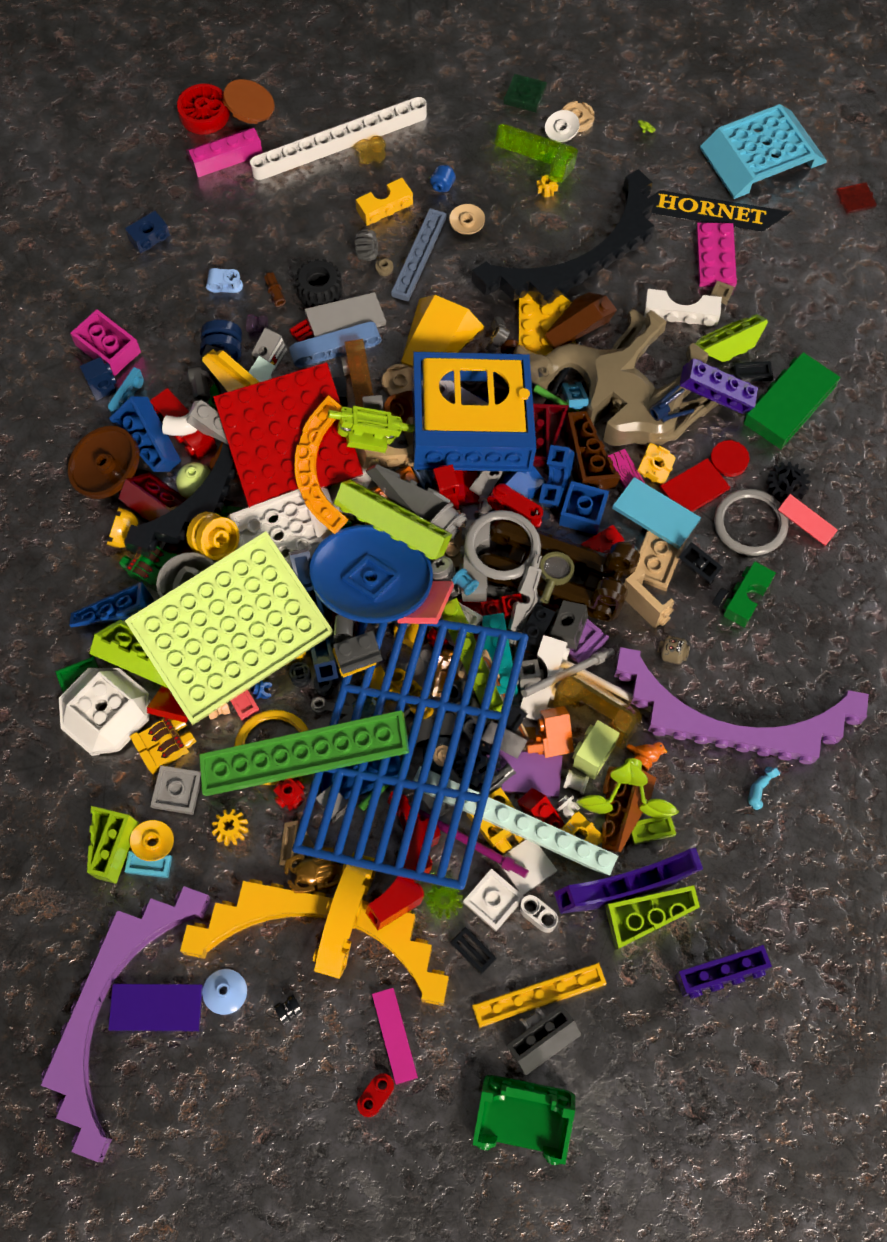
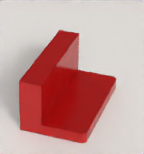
(465, 480)

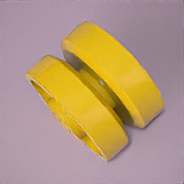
(212, 535)

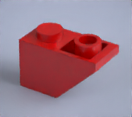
(538, 806)

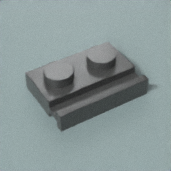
(357, 652)

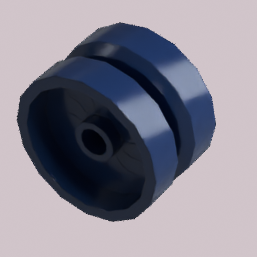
(223, 335)

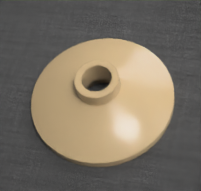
(467, 213)

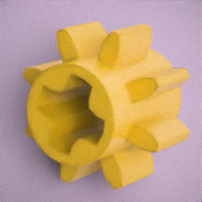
(546, 186)

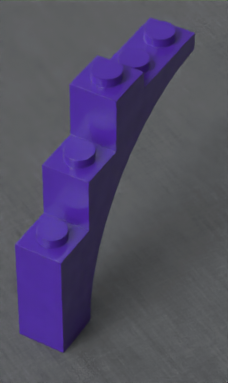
(628, 885)

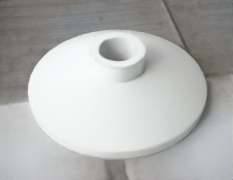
(560, 120)

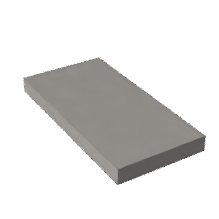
(345, 314)

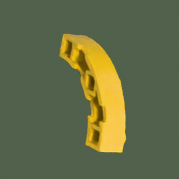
(342, 917)

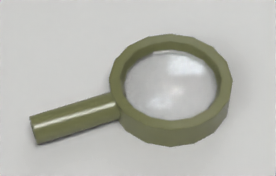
(556, 570)

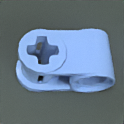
(222, 280)

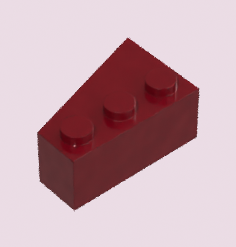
(548, 423)

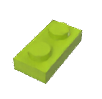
(652, 830)

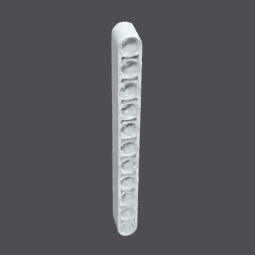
(338, 138)

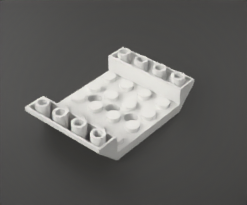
(294, 520)

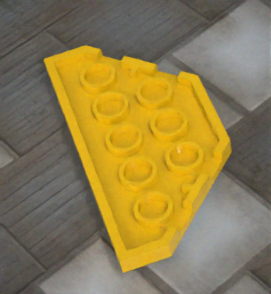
(537, 320)

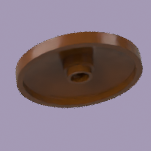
(103, 462)

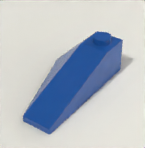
(114, 607)

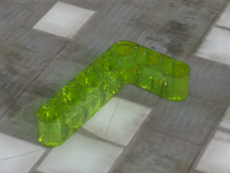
(559, 155)

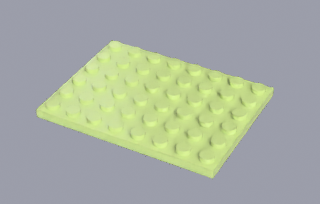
(229, 627)

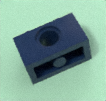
(147, 232)
(99, 378)

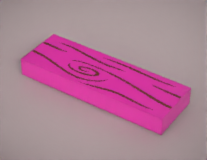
(625, 467)

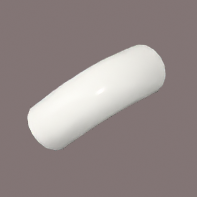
(178, 425)

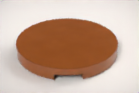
(248, 101)

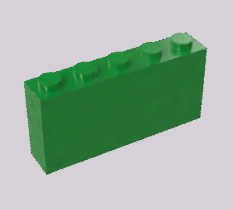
(791, 400)

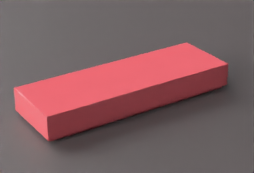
(807, 520)

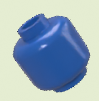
(442, 178)

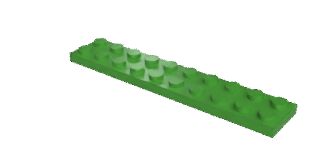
(304, 753)

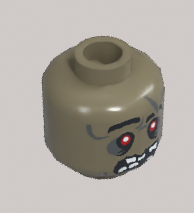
(674, 650)

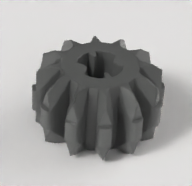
(366, 245)

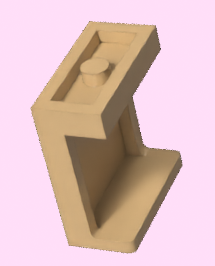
(645, 602)

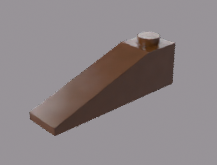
(580, 318)

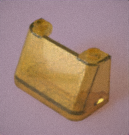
(579, 688)

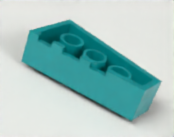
(498, 621)

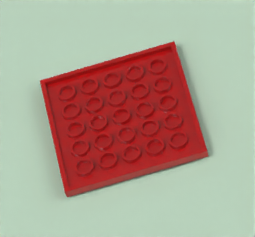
(266, 426)

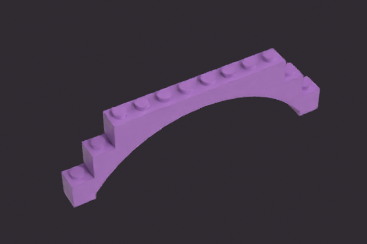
(788, 742)
(70, 1059)

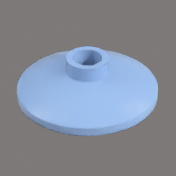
(235, 994)

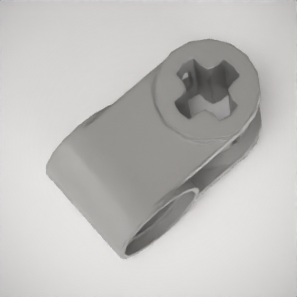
(485, 483)

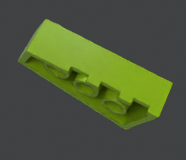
(120, 647)
(644, 914)

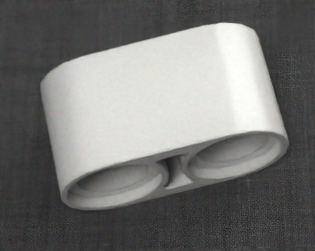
(541, 911)

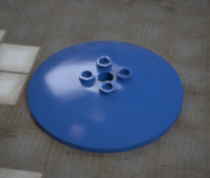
(361, 552)

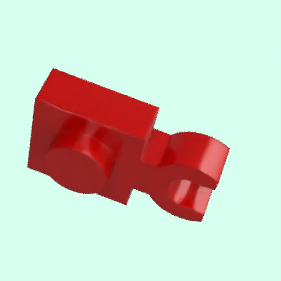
(431, 636)

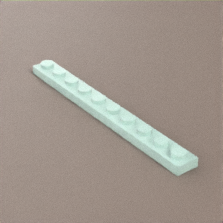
(534, 830)

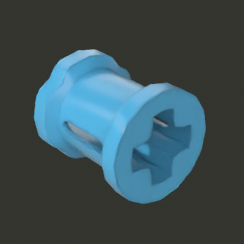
(465, 582)

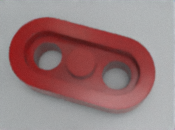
(375, 1095)

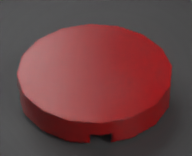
(730, 458)

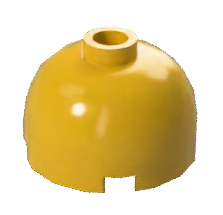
(121, 527)

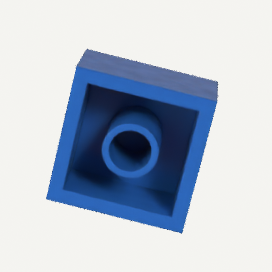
(583, 508)

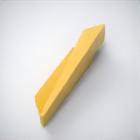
(228, 371)

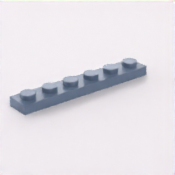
(418, 255)

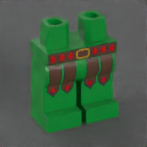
(146, 568)

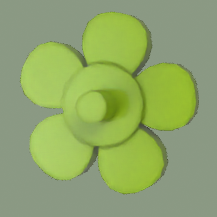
(646, 126)

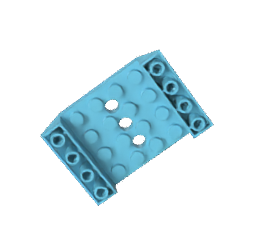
(743, 159)

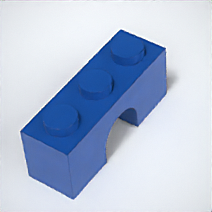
(560, 466)

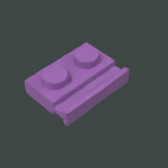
(590, 642)

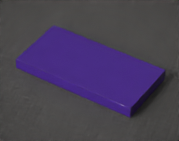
(156, 1007)

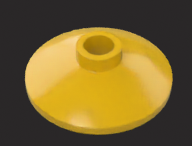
(151, 831)

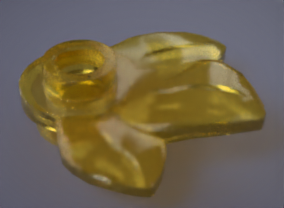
(371, 149)

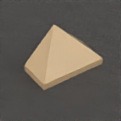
(289, 835)

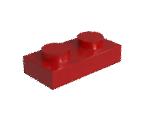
(604, 540)

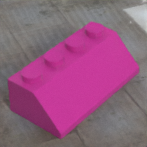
(225, 152)

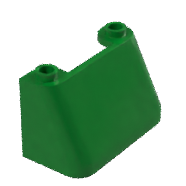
(525, 1117)

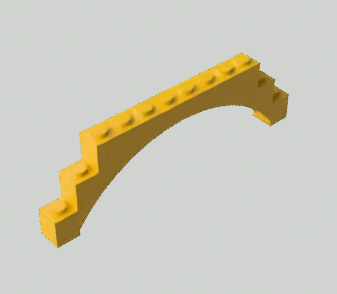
(264, 903)

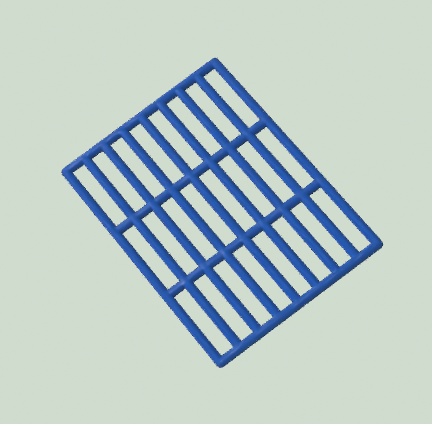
(421, 786)

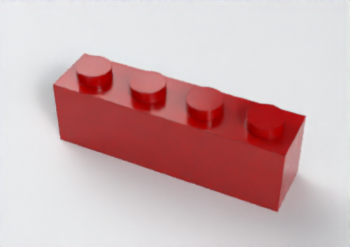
(195, 443)

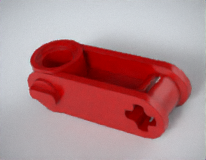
(507, 499)

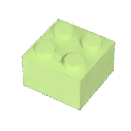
(595, 749)

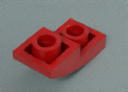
(501, 605)

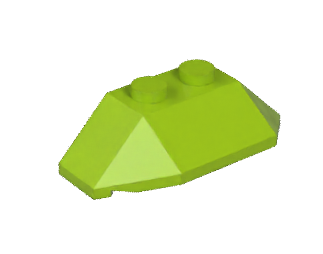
(733, 338)

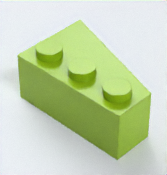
(109, 843)

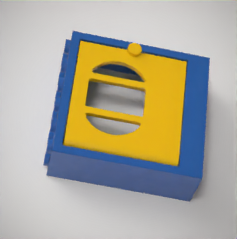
(473, 435)

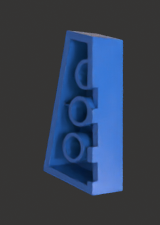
(143, 423)

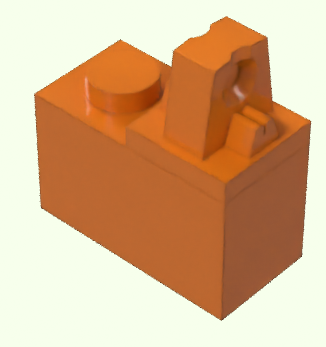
(554, 733)

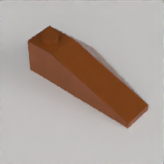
(625, 812)

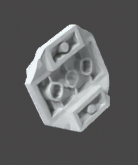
(107, 729)

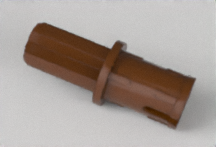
(274, 289)

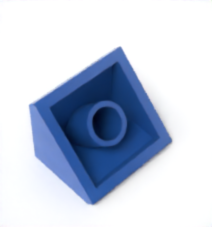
(524, 482)

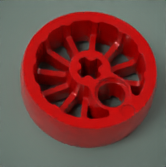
(205, 114)

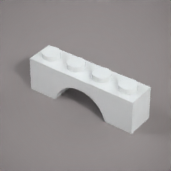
(703, 312)
(552, 653)

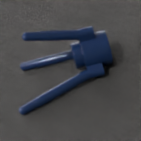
(661, 409)

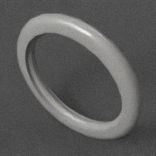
(497, 515)
(743, 549)

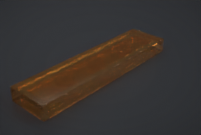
(358, 370)

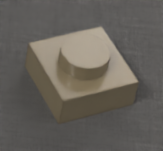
(722, 290)

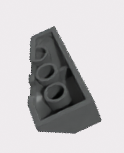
(406, 493)

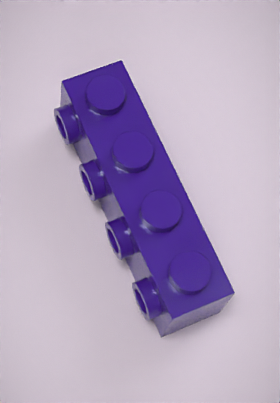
(718, 386)
(723, 971)

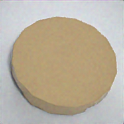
(584, 113)
(397, 379)

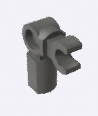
(499, 335)

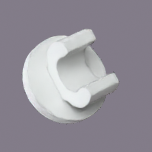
(568, 806)

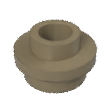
(384, 271)

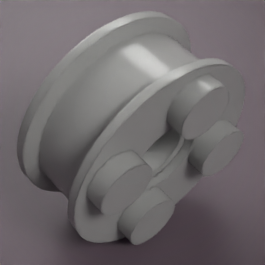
(449, 520)

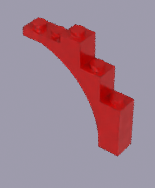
(404, 892)

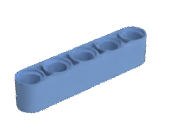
(332, 344)

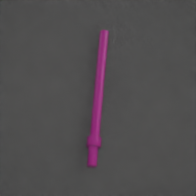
(506, 862)

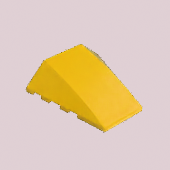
(440, 328)

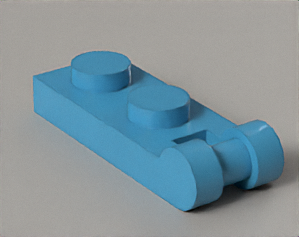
(128, 388)
(575, 395)

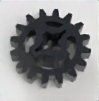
(792, 476)
(480, 764)

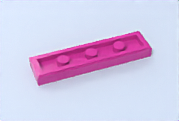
(394, 1036)

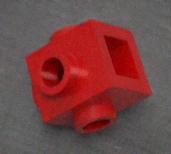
(293, 799)

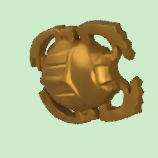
(313, 872)

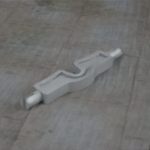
(529, 588)

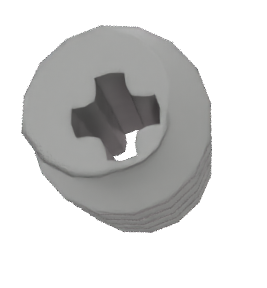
(444, 571)

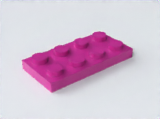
(716, 254)

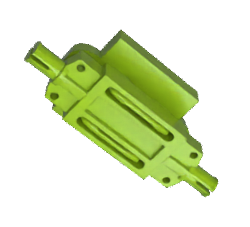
(369, 427)

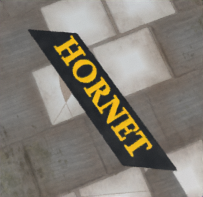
(715, 211)

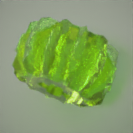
(454, 899)

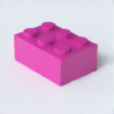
(105, 339)

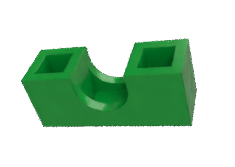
(740, 607)

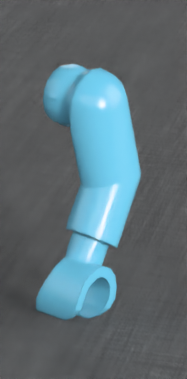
(757, 787)

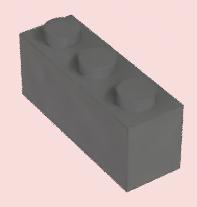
(544, 1040)

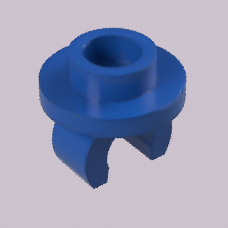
(258, 690)

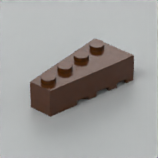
(590, 462)

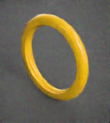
(268, 715)

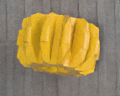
(232, 819)

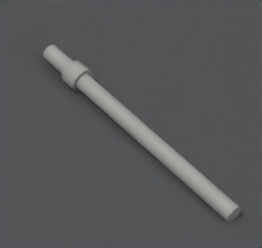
(595, 659)

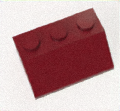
(149, 496)

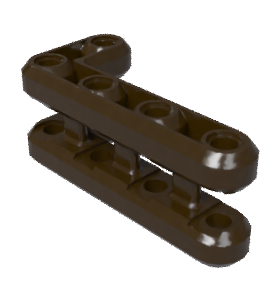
(605, 573)

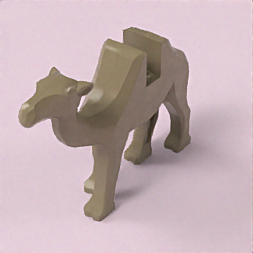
(621, 388)

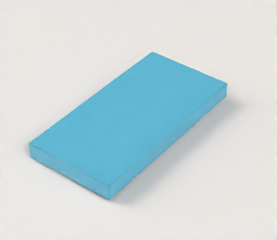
(656, 513)

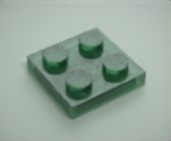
(525, 93)

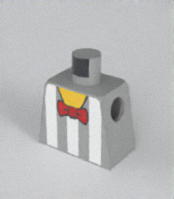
(270, 347)

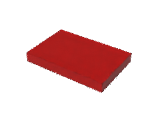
(696, 486)

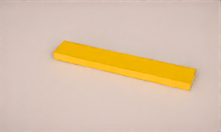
(539, 995)

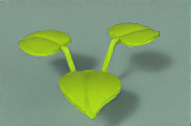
(629, 774)

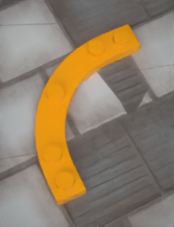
(306, 466)

